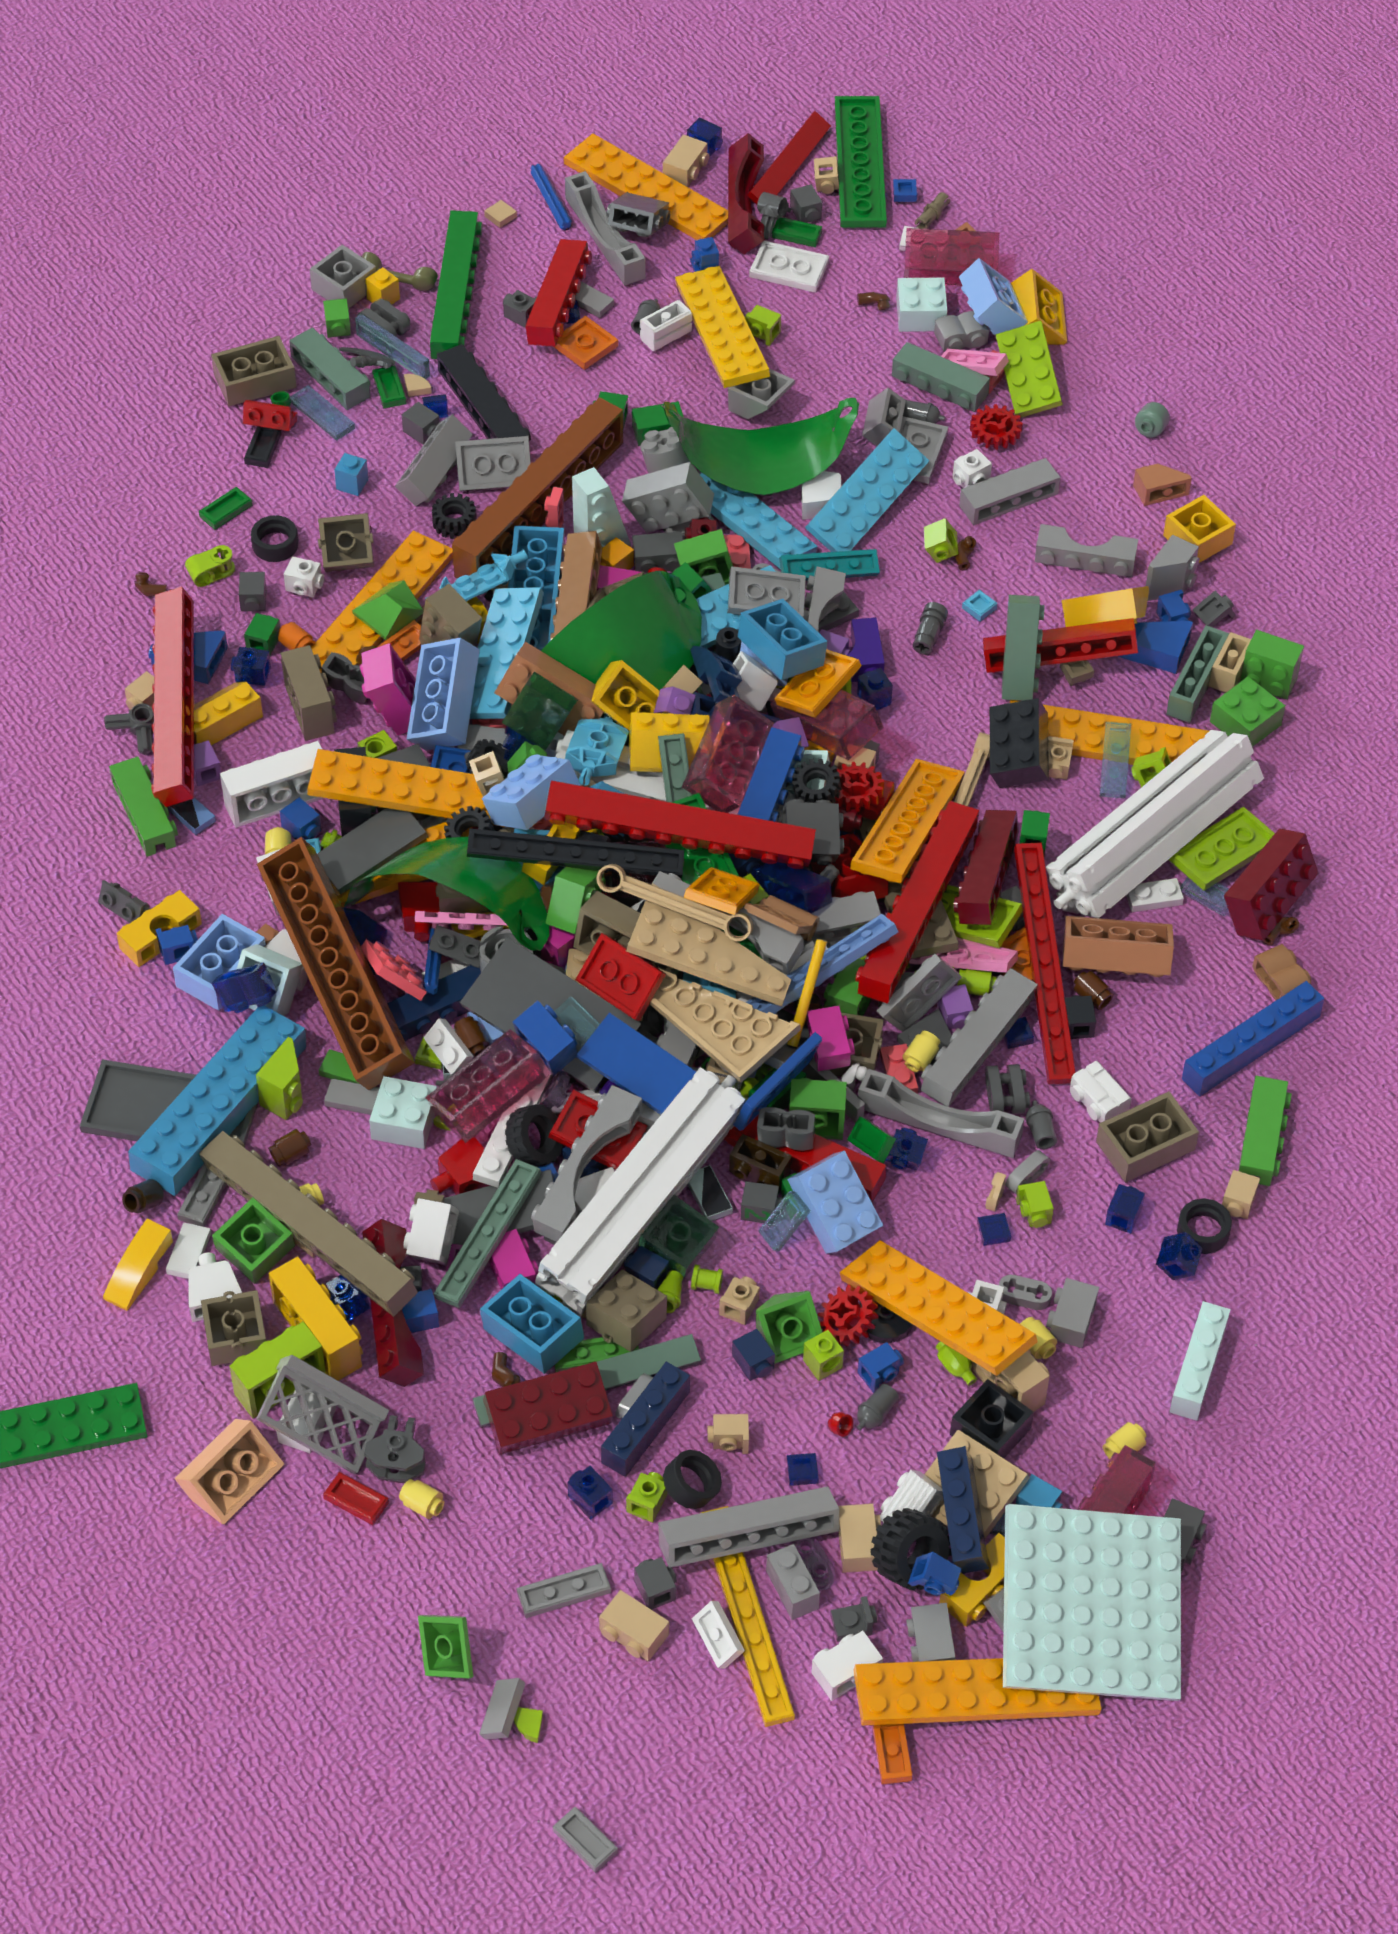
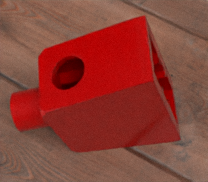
(417, 897)
(457, 1167)

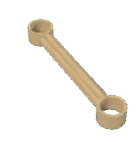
(980, 756)
(674, 902)

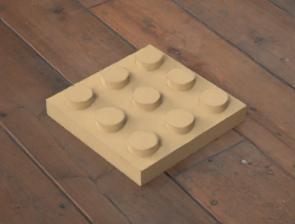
(995, 1477)

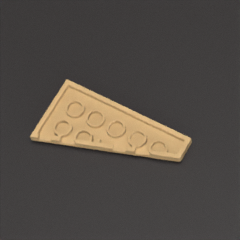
(705, 953)
(722, 1025)

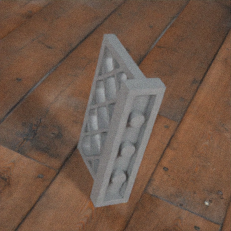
(327, 1390)

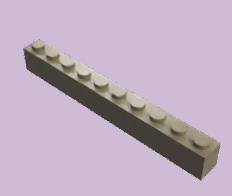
(309, 1223)

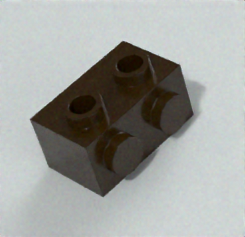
(759, 1162)

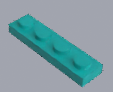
(853, 563)

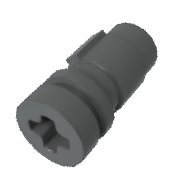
(931, 623)

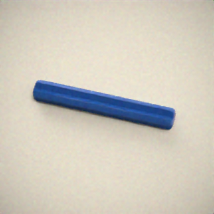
(550, 196)
(432, 969)

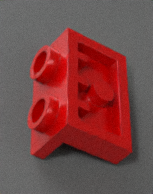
(268, 415)

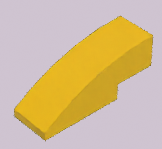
(138, 1264)

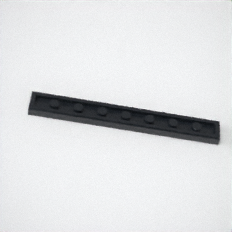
(573, 852)

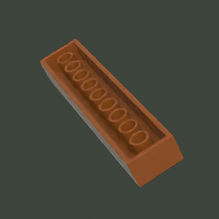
(581, 447)
(335, 964)

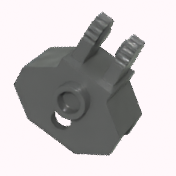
(396, 1451)

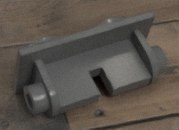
(120, 901)
(455, 946)

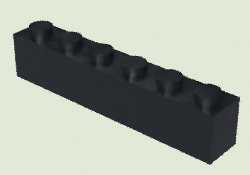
(479, 394)

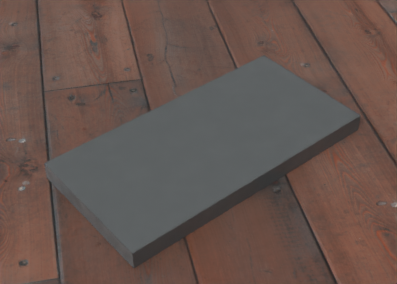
(517, 980)
(132, 1097)

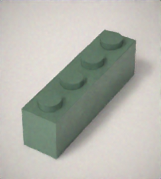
(329, 368)
(940, 377)
(1021, 647)
(1195, 675)

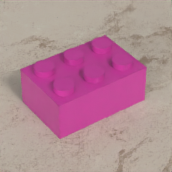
(388, 686)

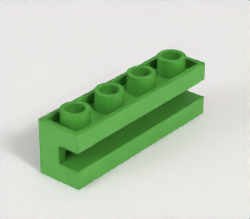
(142, 808)
(1264, 1127)

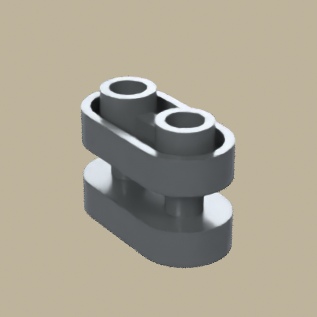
(387, 317)
(1015, 1080)

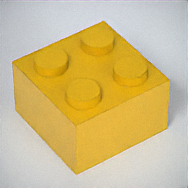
(1201, 525)

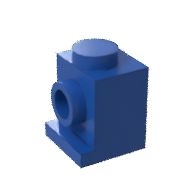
(705, 254)
(1172, 608)
(175, 943)
(879, 1366)
(935, 1574)

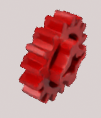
(996, 426)
(856, 786)
(848, 1315)

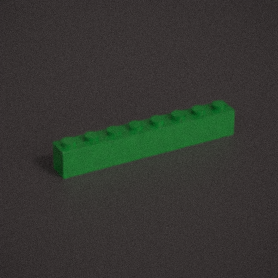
(455, 281)

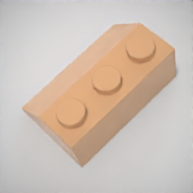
(230, 1470)

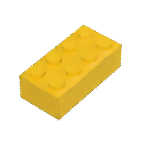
(304, 1300)

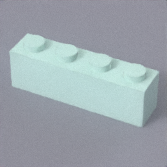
(1199, 1361)

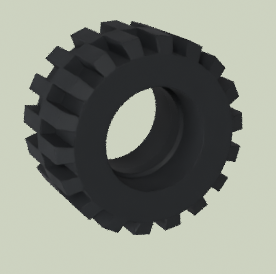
(895, 1539)

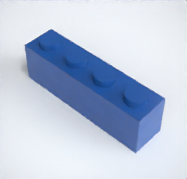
(772, 775)

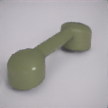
(422, 279)

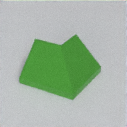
(389, 609)
(787, 1323)
(445, 1646)

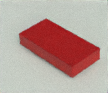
(356, 1498)

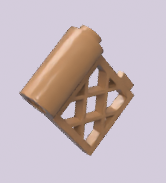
(785, 916)

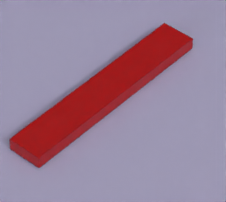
(791, 157)

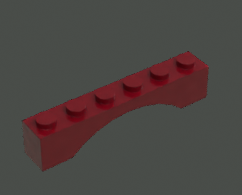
(744, 162)
(396, 1349)

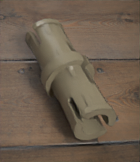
(932, 211)

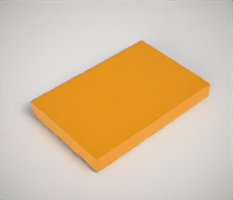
(814, 689)
(722, 891)

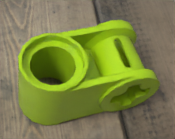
(209, 567)

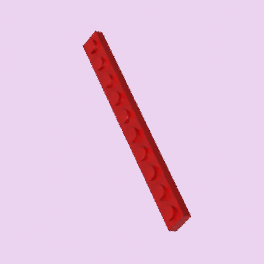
(1044, 963)

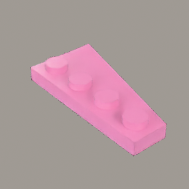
(465, 921)
(976, 957)

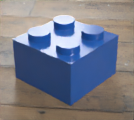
(546, 1035)

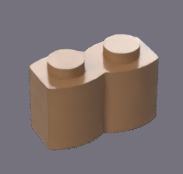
(1279, 971)

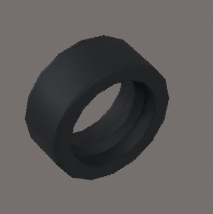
(270, 525)
(1211, 1209)
(680, 1490)

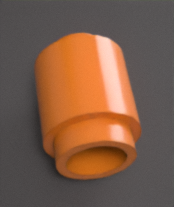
(294, 636)

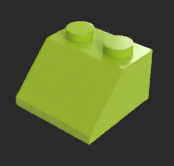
(280, 1082)

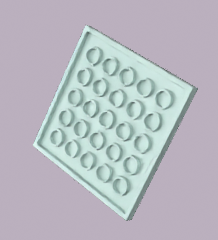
(1092, 1603)

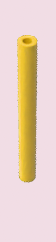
(808, 989)

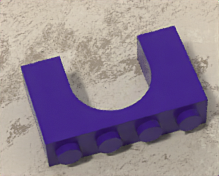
(866, 646)

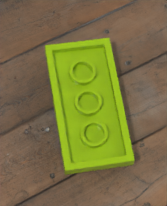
(1029, 369)
(1222, 848)
(993, 935)

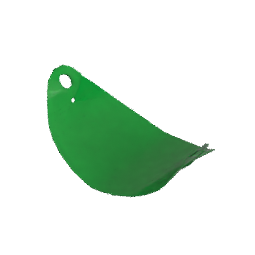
(767, 457)
(633, 625)
(490, 882)

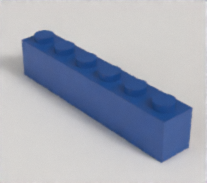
(1252, 1038)

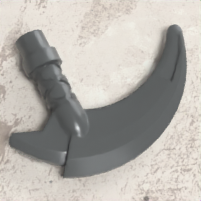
(371, 358)

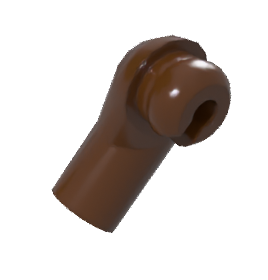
(874, 298)

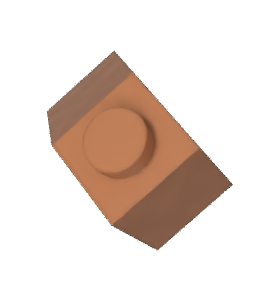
(1160, 483)

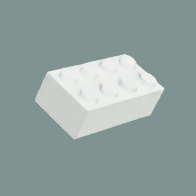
(268, 784)

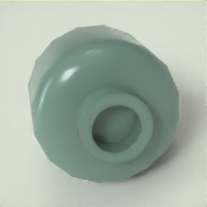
(1152, 419)

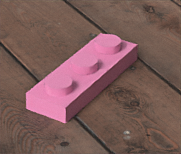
(981, 362)

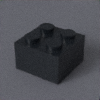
(993, 1419)

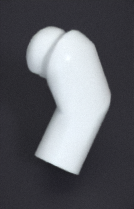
(854, 1072)

